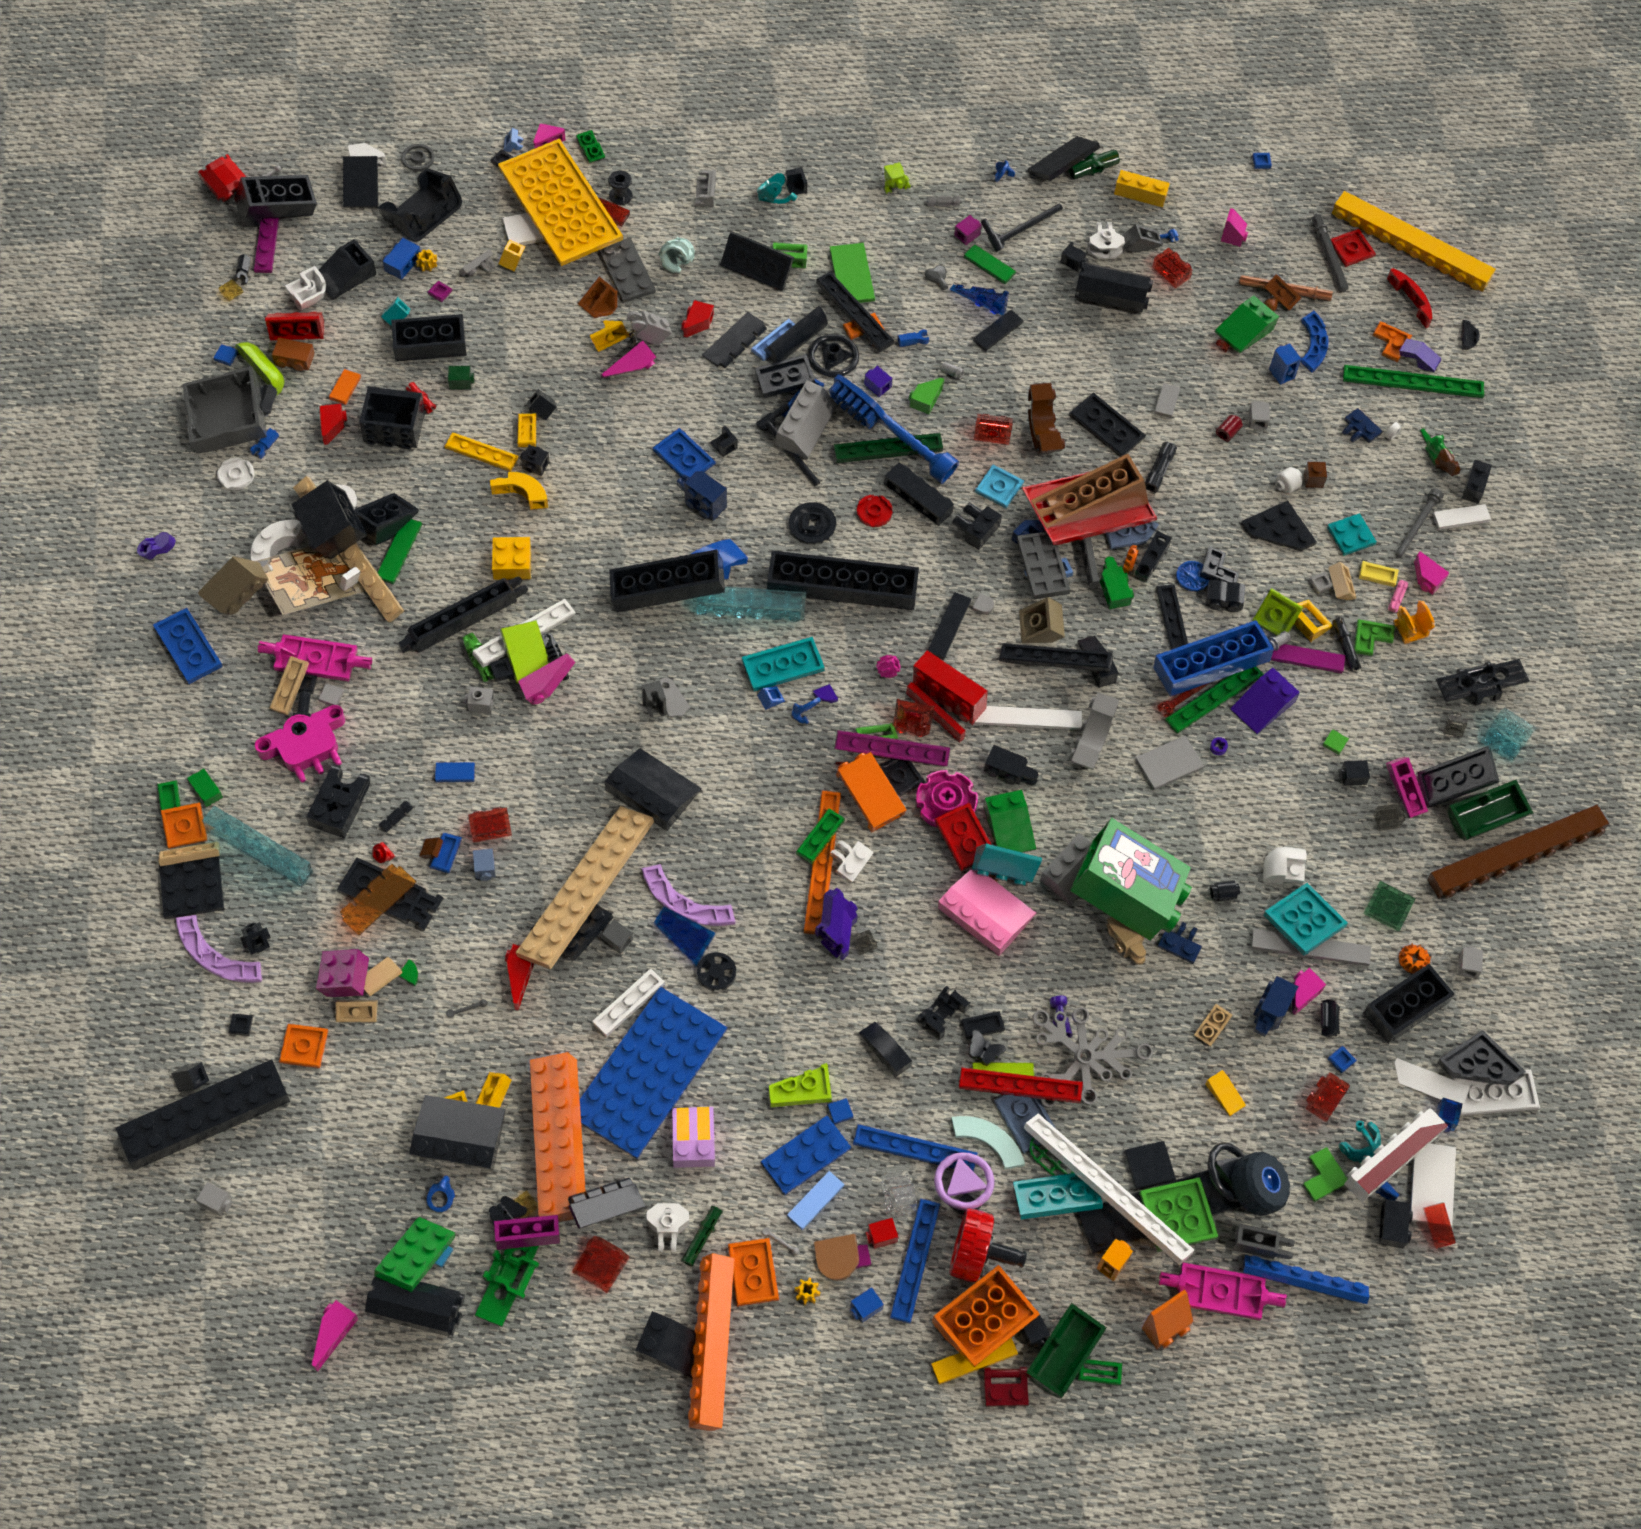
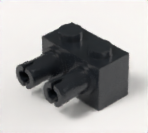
(983, 526)

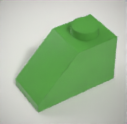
(926, 395)

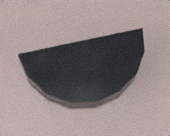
(1470, 335)

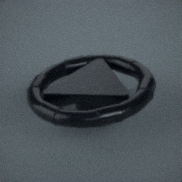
(833, 355)
(1221, 1170)

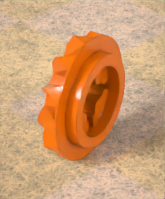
(1130, 559)
(1406, 960)

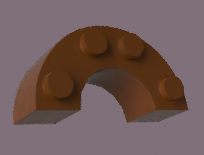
(1042, 419)

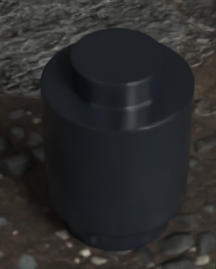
(1224, 891)

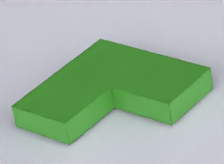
(1368, 632)
(1329, 1178)

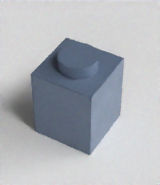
(484, 864)

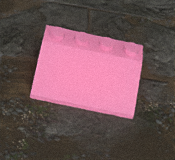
(986, 910)

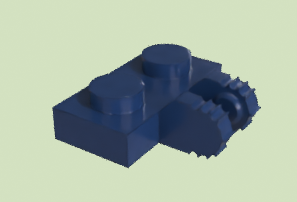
(1363, 425)
(1180, 946)

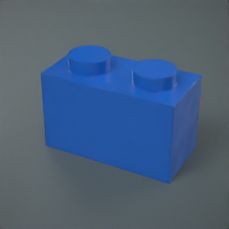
(401, 258)
(1285, 363)

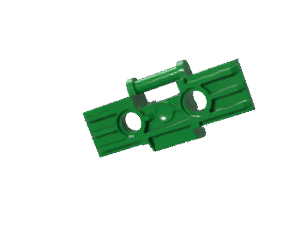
(502, 1276)

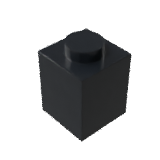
(1354, 773)
(1035, 1333)

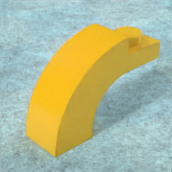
(523, 485)

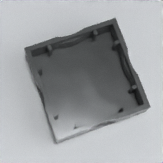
(224, 410)

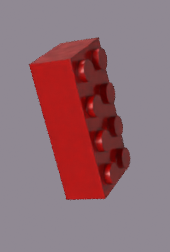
(950, 687)

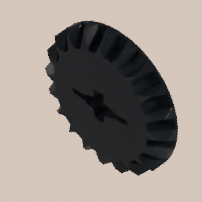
(812, 511)

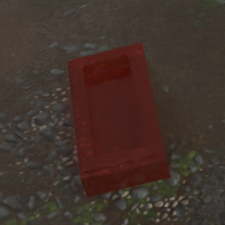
(1439, 1225)

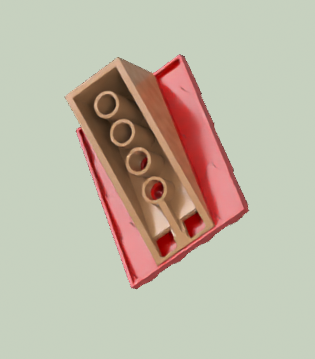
(1092, 502)

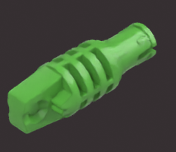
(472, 643)

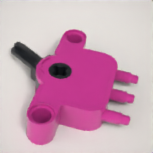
(311, 745)

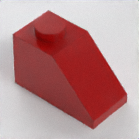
(332, 421)

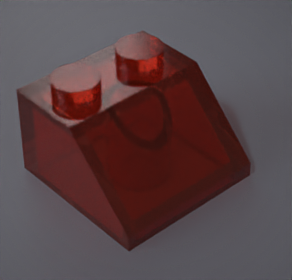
(993, 429)

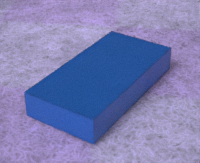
(455, 772)
(447, 853)

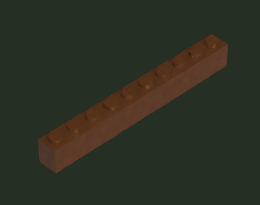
(1518, 851)

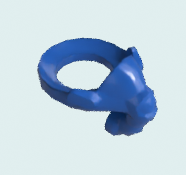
(1001, 168)
(799, 709)
(443, 1185)

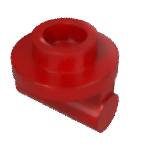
(382, 853)

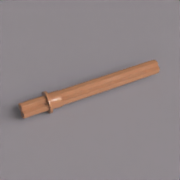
(1310, 292)

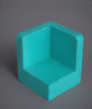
(395, 310)

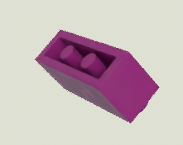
(527, 1232)

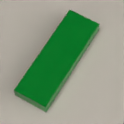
(989, 264)
(820, 836)

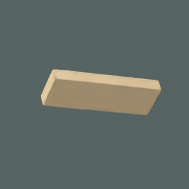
(289, 685)
(189, 853)

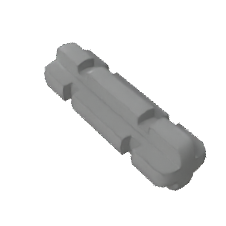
(943, 201)

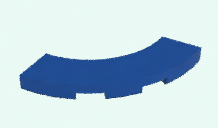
(1318, 341)

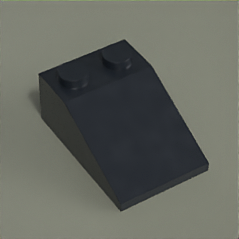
(385, 517)
(667, 1344)

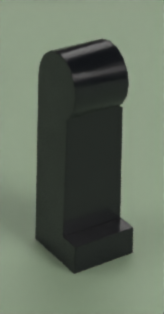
(1152, 556)

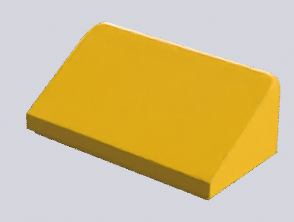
(494, 1090)

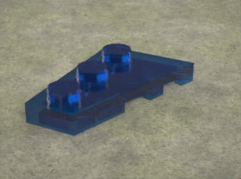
(686, 934)

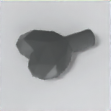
(937, 275)

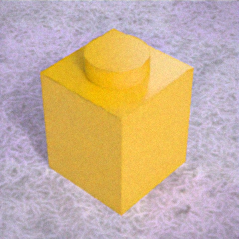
(511, 255)

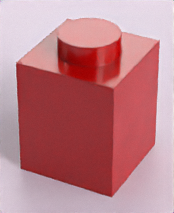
(882, 1233)

